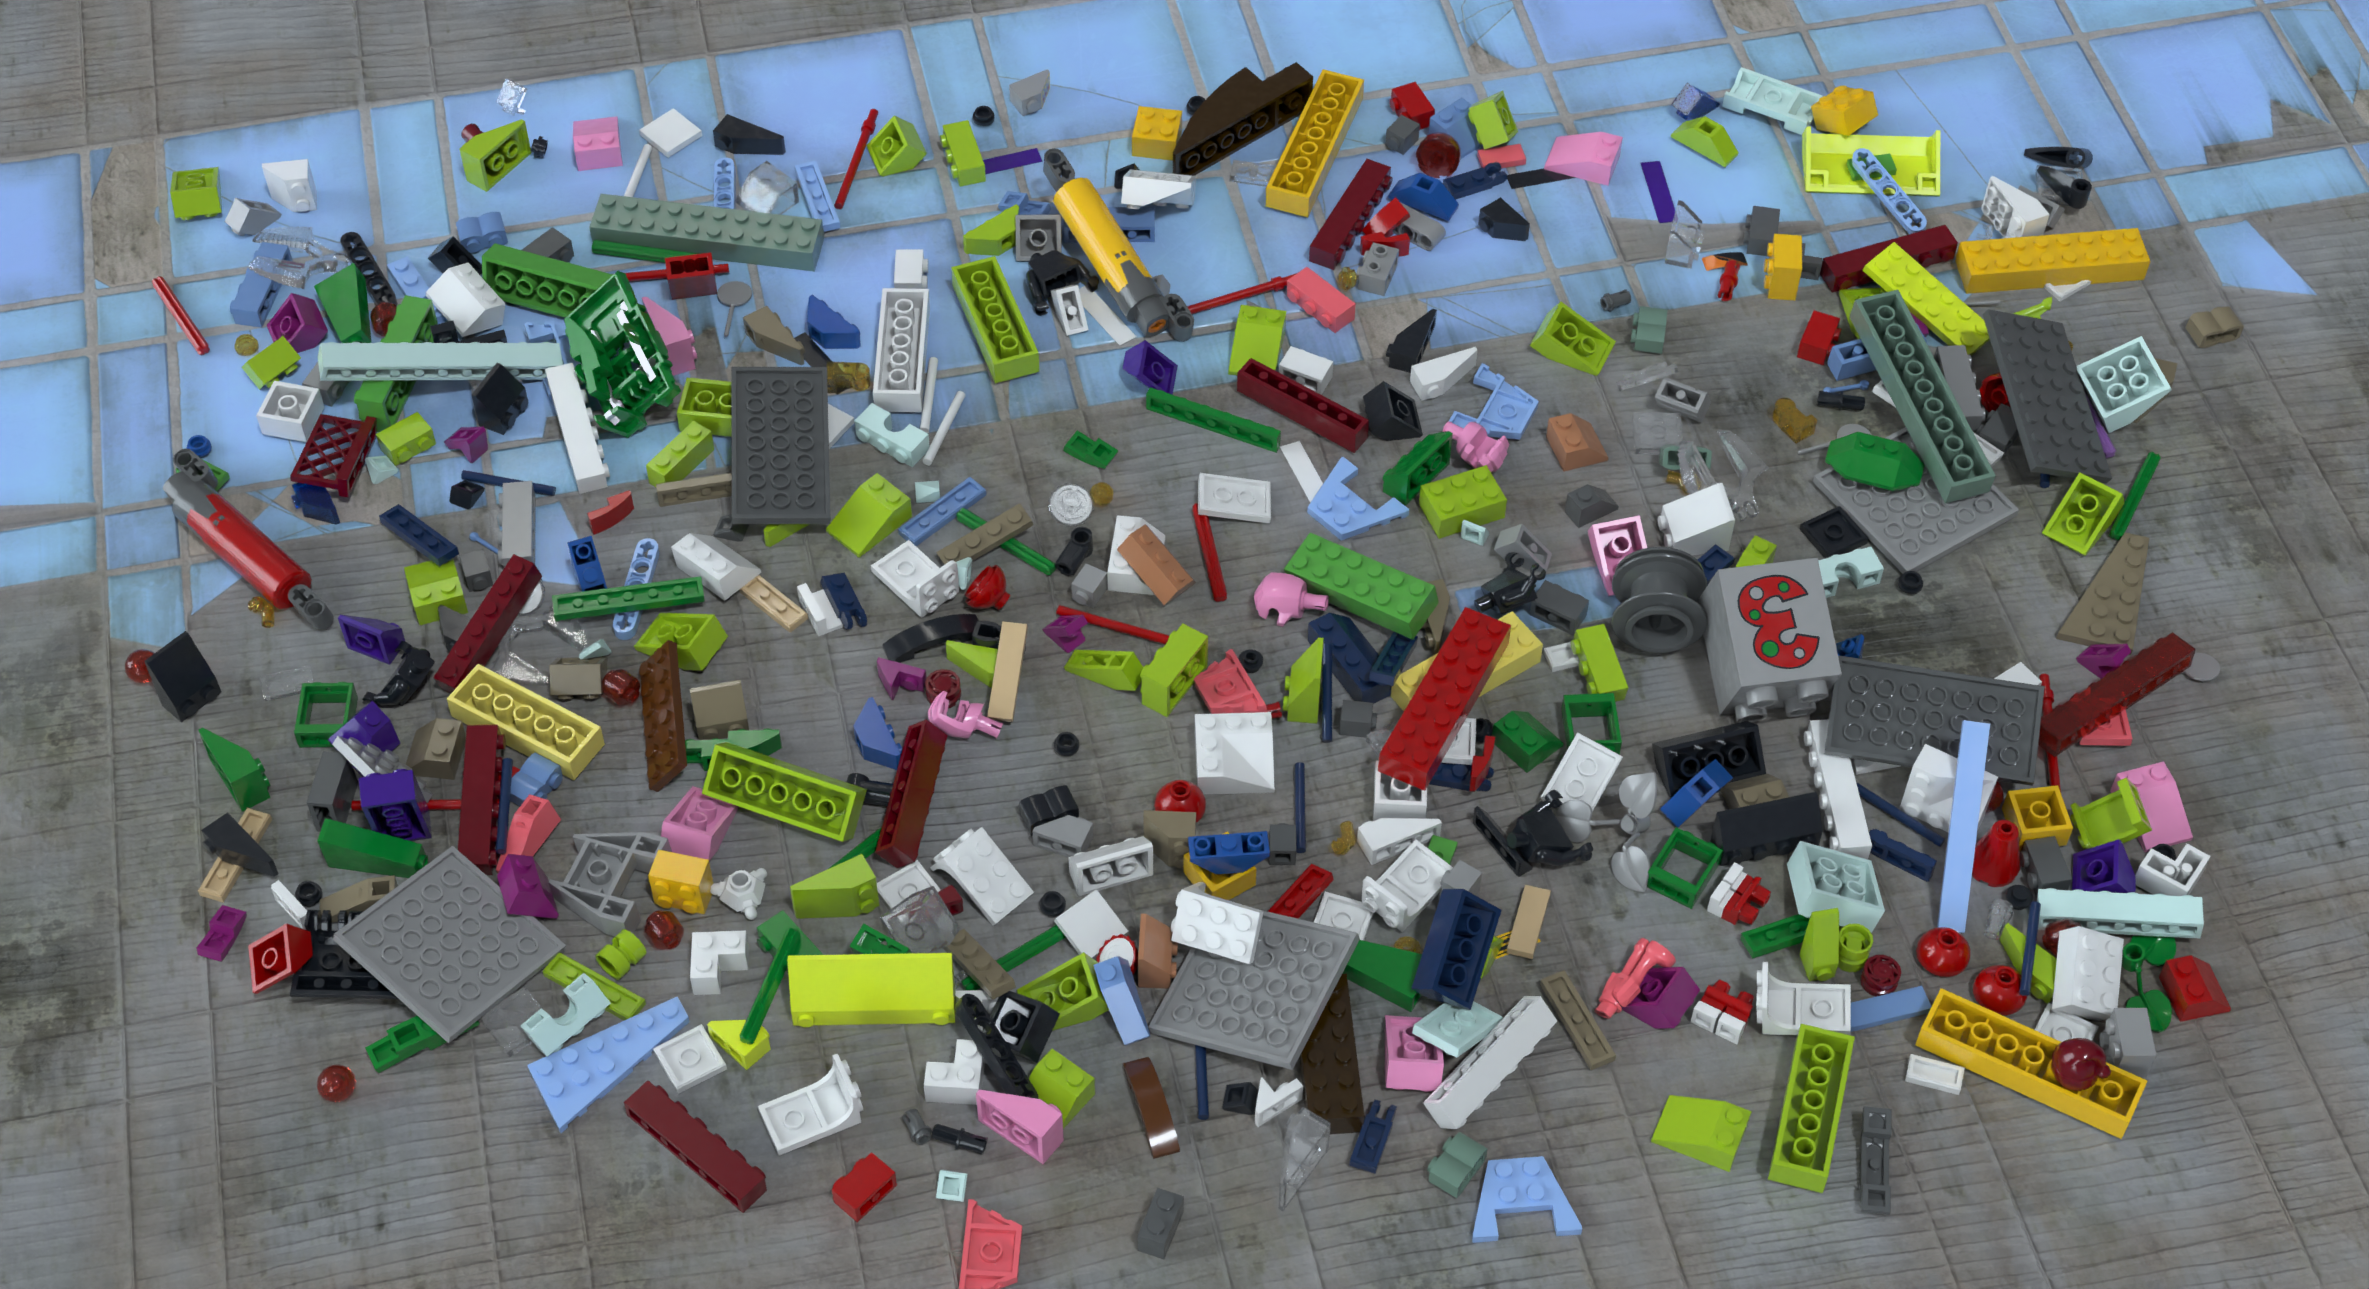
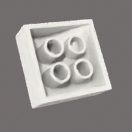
(1157, 187)
(1234, 753)
(1932, 788)

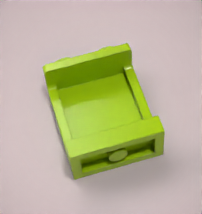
(2111, 817)

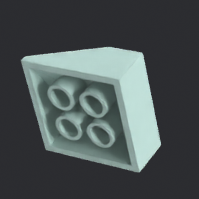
(2123, 383)
(1835, 880)

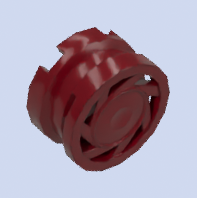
(941, 681)
(1880, 976)

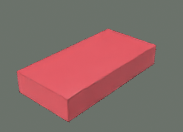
(1505, 155)

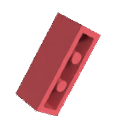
(1320, 299)

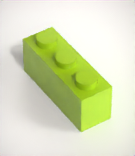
(963, 153)
(681, 455)
(1599, 662)

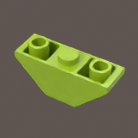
(1707, 139)
(994, 235)

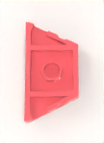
(1228, 688)
(989, 1250)

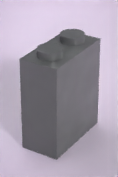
(332, 789)

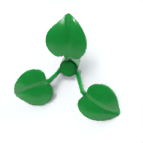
(2156, 952)

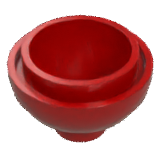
(988, 589)
(1191, 800)
(1940, 957)
(1996, 994)

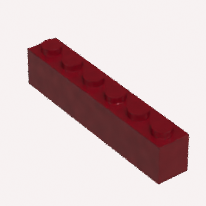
(1350, 214)
(1925, 247)
(1302, 405)
(489, 622)
(911, 794)
(480, 795)
(696, 1146)

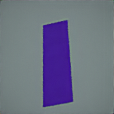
(1012, 160)
(1659, 191)

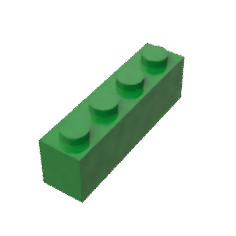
(773, 931)

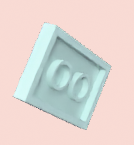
(1456, 1028)

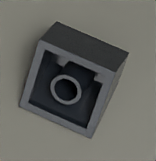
(499, 400)
(1391, 413)
(1024, 1024)

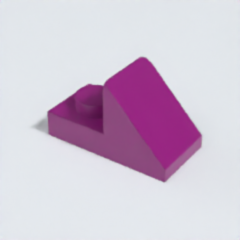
(470, 441)
(1067, 631)
(2103, 658)
(897, 674)

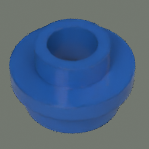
(199, 445)

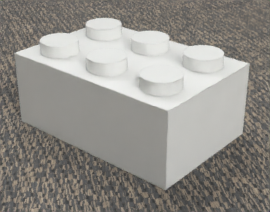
(2087, 973)

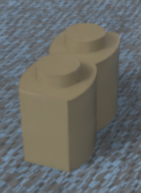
(2214, 327)

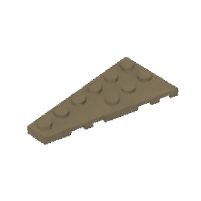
(2112, 600)

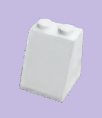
(1698, 521)

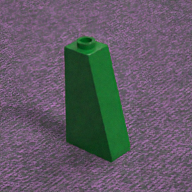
(347, 304)
(369, 851)
(1385, 972)

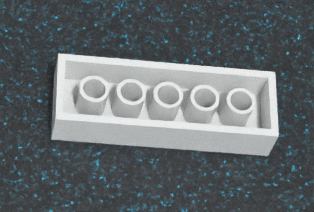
(901, 349)

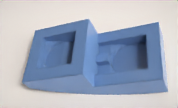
(1025, 205)

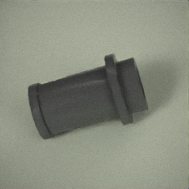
(1610, 301)
(919, 1131)

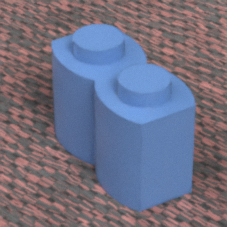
(481, 231)
(536, 777)

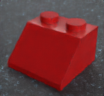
(278, 955)
(2192, 988)

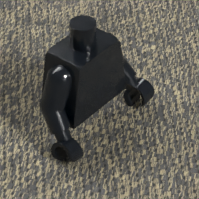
(1054, 272)
(1510, 588)
(406, 678)
(1542, 836)

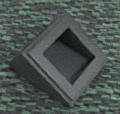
(730, 531)

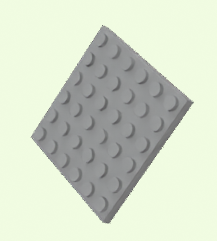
(1914, 522)
(448, 944)
(1262, 1006)

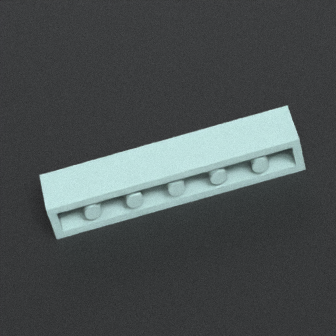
(2124, 912)

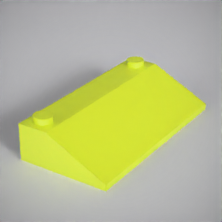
(1914, 157)
(872, 989)

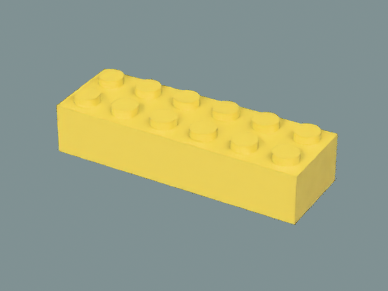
(1521, 654)
(527, 720)

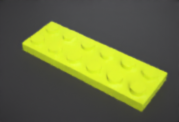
(1928, 299)

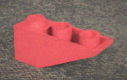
(530, 827)

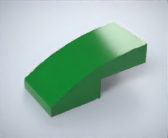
(1089, 451)

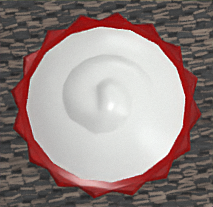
(1122, 947)

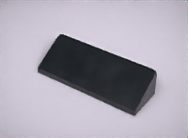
(1498, 840)

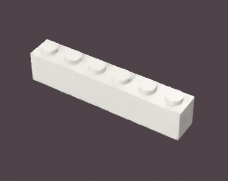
(576, 428)
(1837, 795)
(1490, 1062)

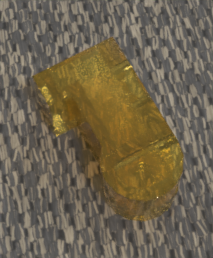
(848, 376)
(1792, 421)

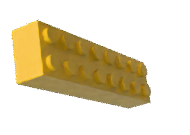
(1314, 143)
(2052, 259)
(2023, 1062)

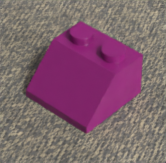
(299, 323)
(526, 888)
(1663, 997)

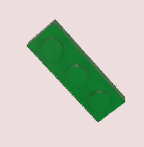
(1775, 935)

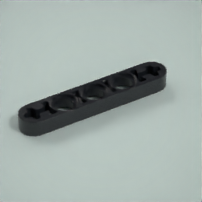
(367, 263)
(968, 1009)

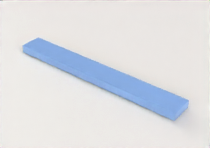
(1963, 825)

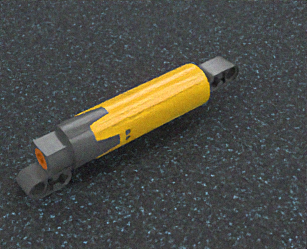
(1113, 253)

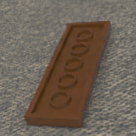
(663, 716)

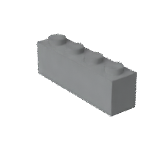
(1957, 372)
(517, 521)

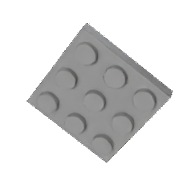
(372, 760)

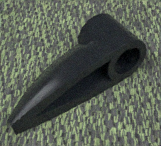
(2061, 156)
(2071, 191)

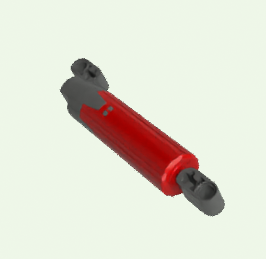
(240, 541)

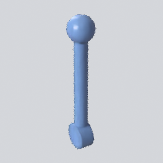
(1864, 384)
(475, 537)

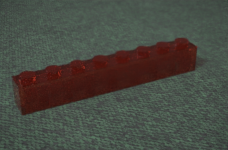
(2114, 693)

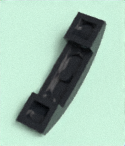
(928, 634)

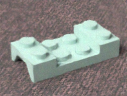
(1772, 99)

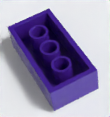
(395, 805)

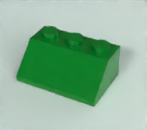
(1418, 467)

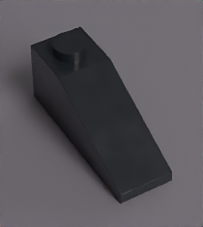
(746, 138)
(1411, 343)
(236, 846)

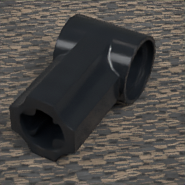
(1075, 551)
(877, 792)

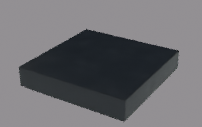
(1833, 533)

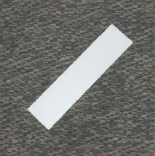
(1105, 316)
(1302, 468)

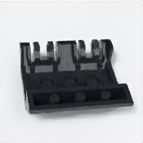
(331, 969)

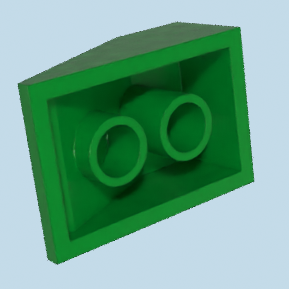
(237, 769)

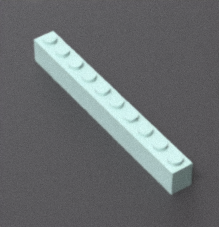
(434, 360)

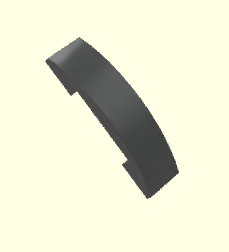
(1874, 1160)

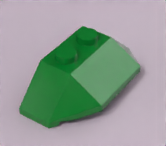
(1875, 461)

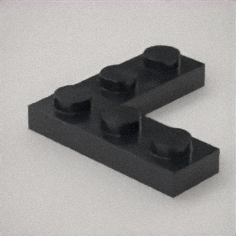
(447, 333)

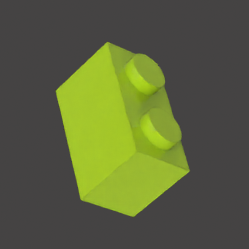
(272, 362)
(406, 439)

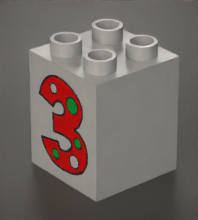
(1769, 639)

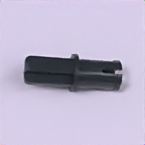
(1840, 400)
(960, 1138)

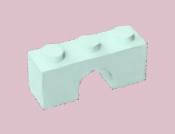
(875, 427)
(1859, 566)
(585, 1003)

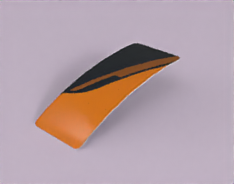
(1719, 260)

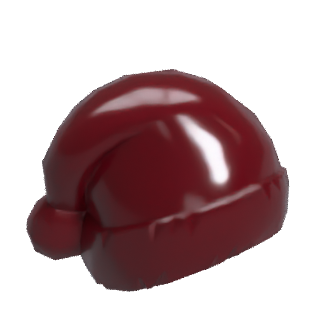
(2079, 1063)

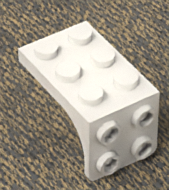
(917, 578)
(984, 874)
(1405, 886)
(1216, 924)
(1787, 1005)
(814, 1110)

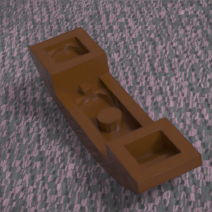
(1152, 1107)

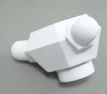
(742, 891)

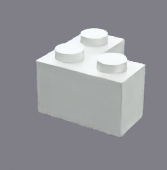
(2169, 877)
(716, 953)
(958, 1080)

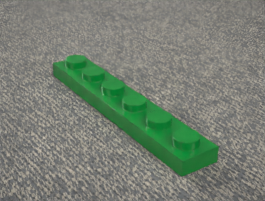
(1213, 419)
(628, 598)

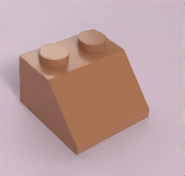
(1574, 442)
(1155, 954)

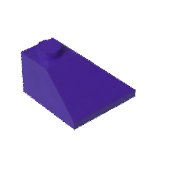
(1150, 367)
(371, 637)
(371, 727)
(2103, 869)

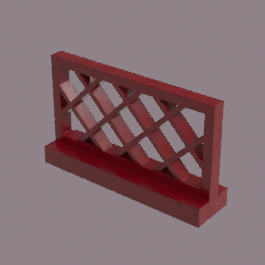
(345, 472)

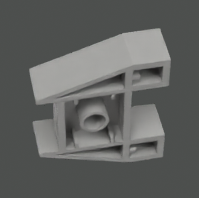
(601, 875)

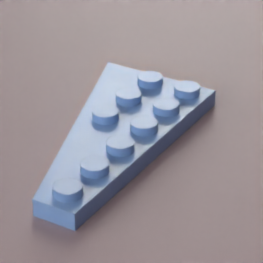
(595, 1065)

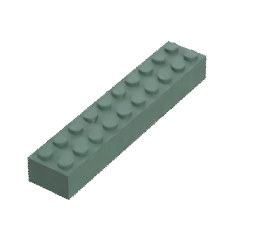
(700, 229)
(1922, 396)

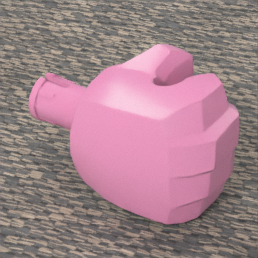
(1476, 447)
(1288, 596)
(966, 720)

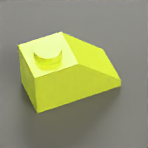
(727, 1036)

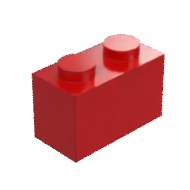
(1412, 103)
(1819, 337)
(863, 1186)

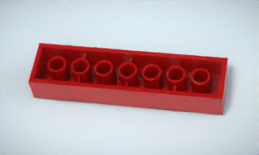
(1444, 698)

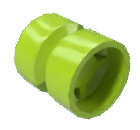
(1854, 947)
(625, 950)

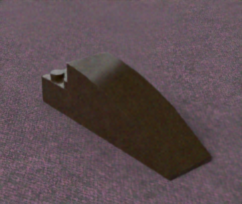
(1240, 114)

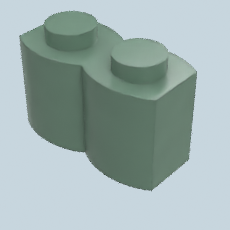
(1650, 329)
(1669, 458)
(1457, 1164)

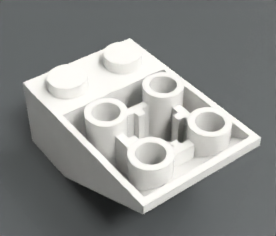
(2013, 210)

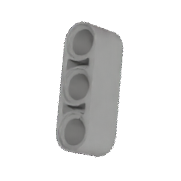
(1421, 229)

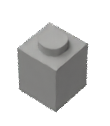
(1089, 585)

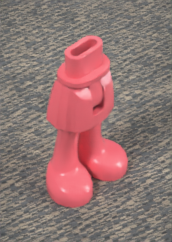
(1625, 986)

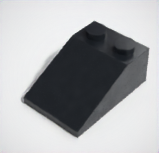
(182, 677)

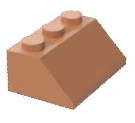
(1155, 564)

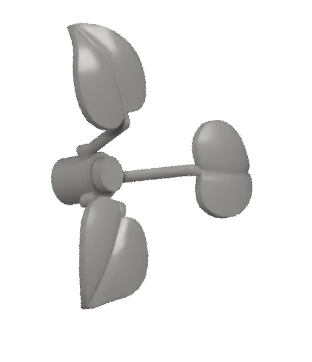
(1639, 795)

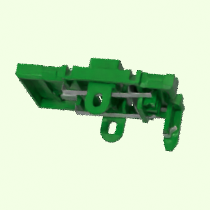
(616, 319)

